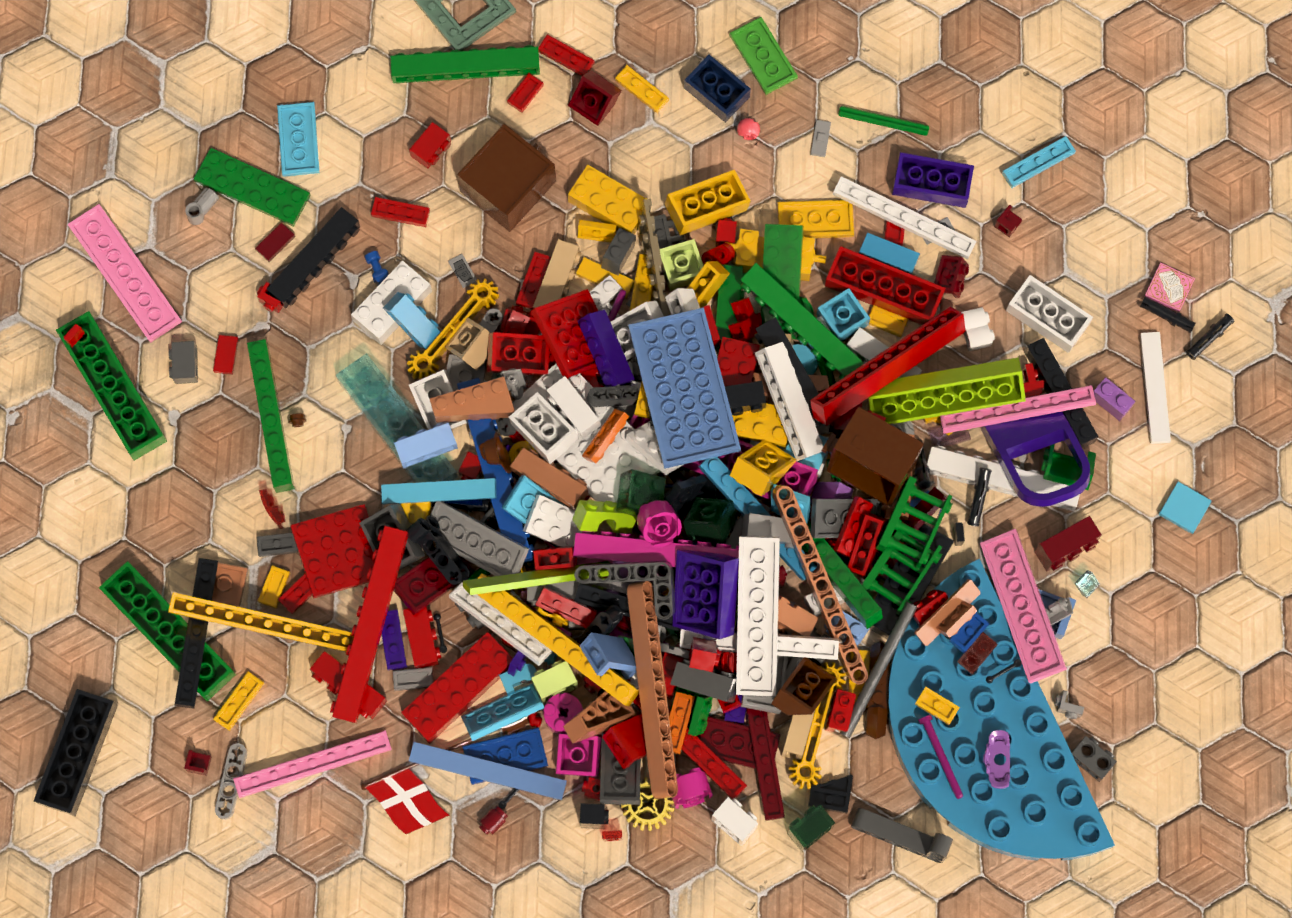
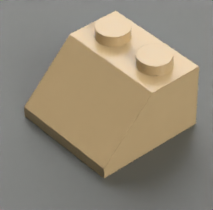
(470, 344)

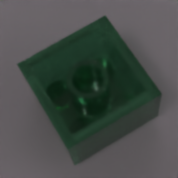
(638, 489)
(710, 520)
(810, 828)

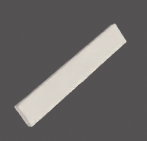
(1155, 388)
(500, 625)

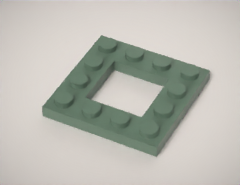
(464, 36)

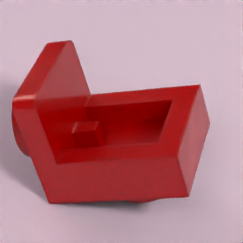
(268, 301)

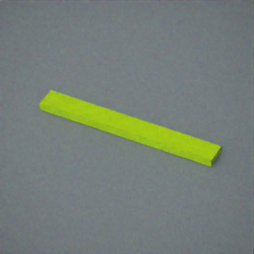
(527, 579)

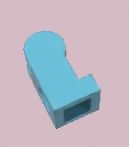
(524, 676)

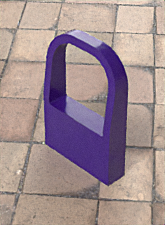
(1031, 434)

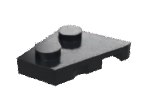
(832, 795)

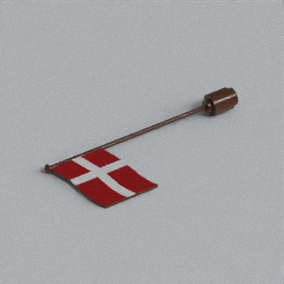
(408, 798)

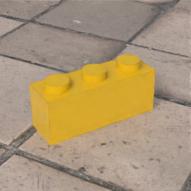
(708, 281)

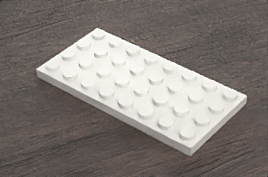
(619, 457)

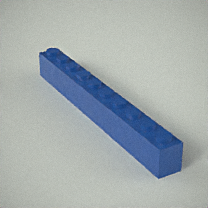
(508, 525)

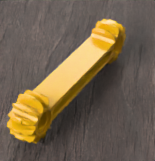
(452, 327)
(816, 731)

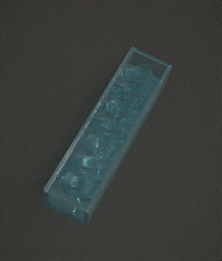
(389, 416)

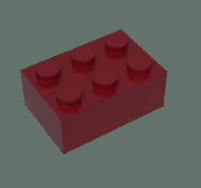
(1068, 544)

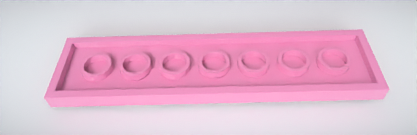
(124, 273)
(1023, 606)

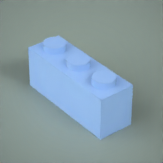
(425, 444)

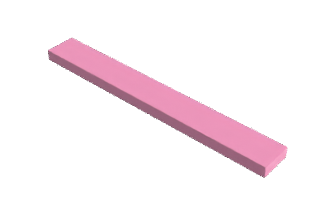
(1031, 407)
(312, 764)

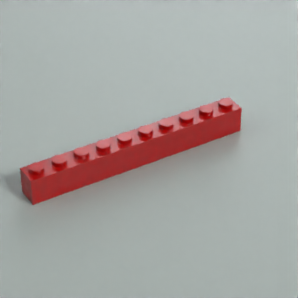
(887, 366)
(370, 624)

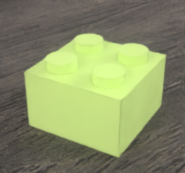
(680, 264)
(554, 681)

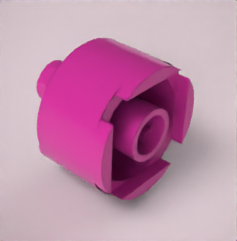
(658, 523)
(560, 702)
(692, 789)

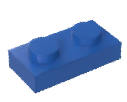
(969, 633)

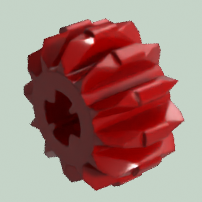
(727, 661)

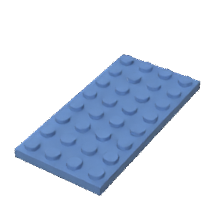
(684, 388)

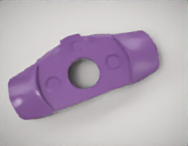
(998, 744)

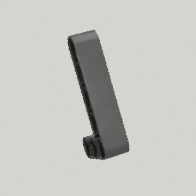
(633, 575)
(897, 834)

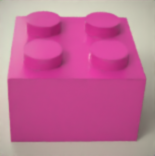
(579, 757)

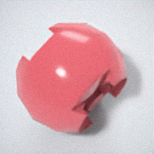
(748, 129)

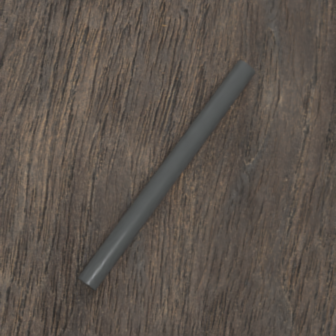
(880, 666)

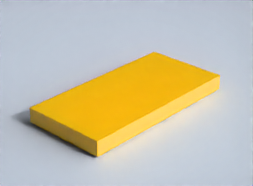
(819, 218)

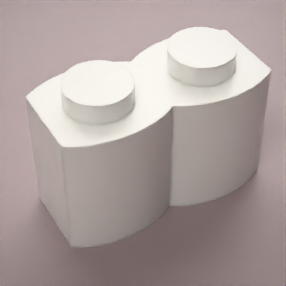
(977, 330)

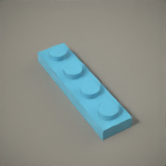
(1038, 162)

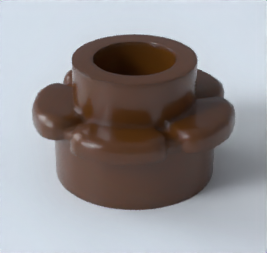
(297, 420)

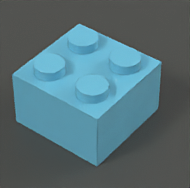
(843, 315)

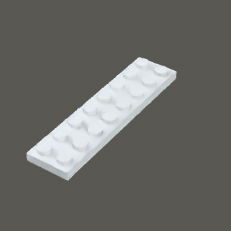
(758, 615)

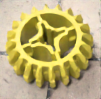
(640, 810)

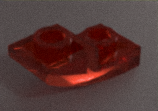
(274, 512)
(977, 653)

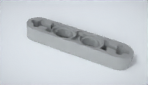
(229, 781)

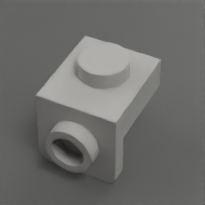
(1070, 710)

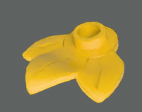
(556, 619)

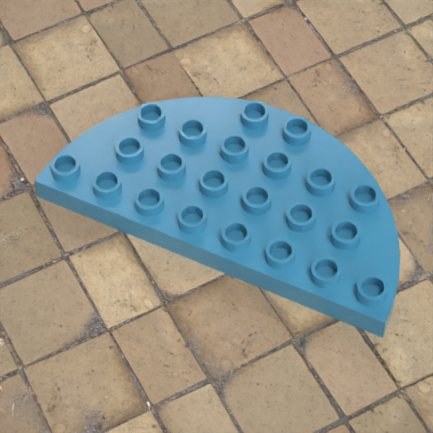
(1047, 801)

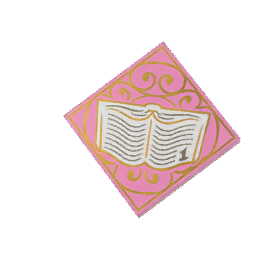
(1169, 287)

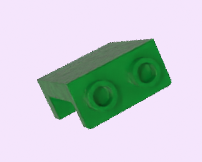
(1064, 468)

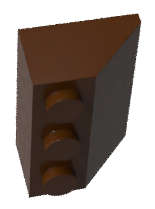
(804, 689)

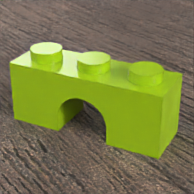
(592, 513)

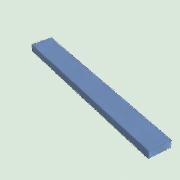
(487, 771)

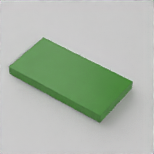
(763, 55)

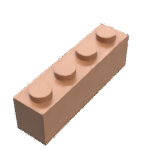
(552, 480)

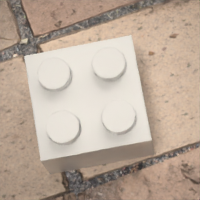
(735, 821)

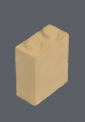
(797, 736)

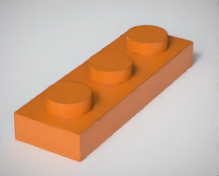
(605, 436)
(679, 719)

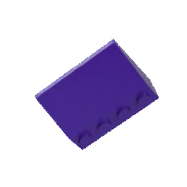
(705, 593)

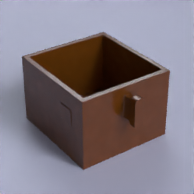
(507, 177)
(873, 456)

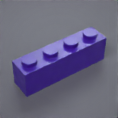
(606, 349)

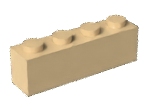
(558, 273)

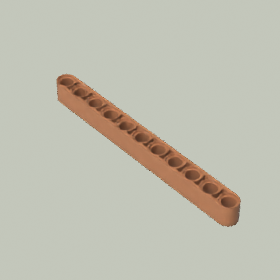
(816, 575)
(652, 690)

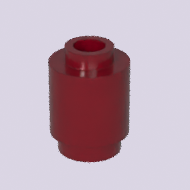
(492, 820)

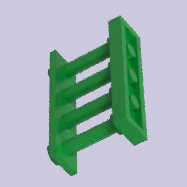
(895, 523)
(882, 568)

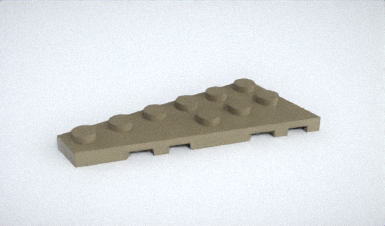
(653, 259)

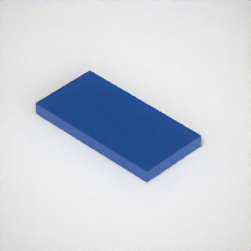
(517, 750)

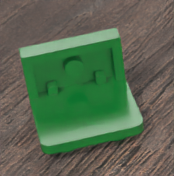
(700, 711)

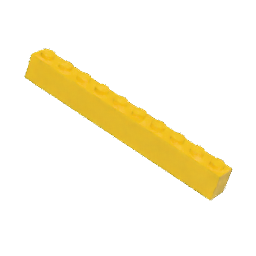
(260, 622)
(559, 643)

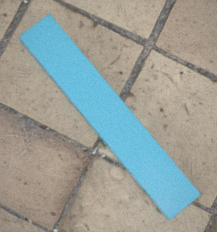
(439, 491)

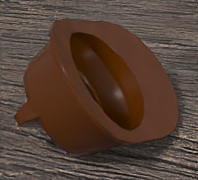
(495, 453)

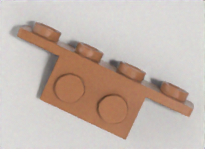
(950, 615)

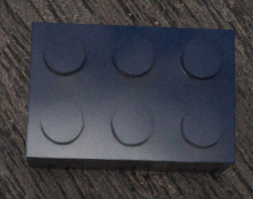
(717, 88)

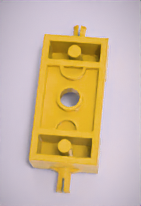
(750, 250)

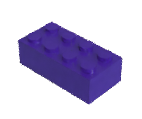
(933, 180)

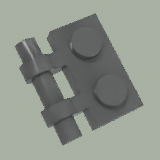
(662, 230)

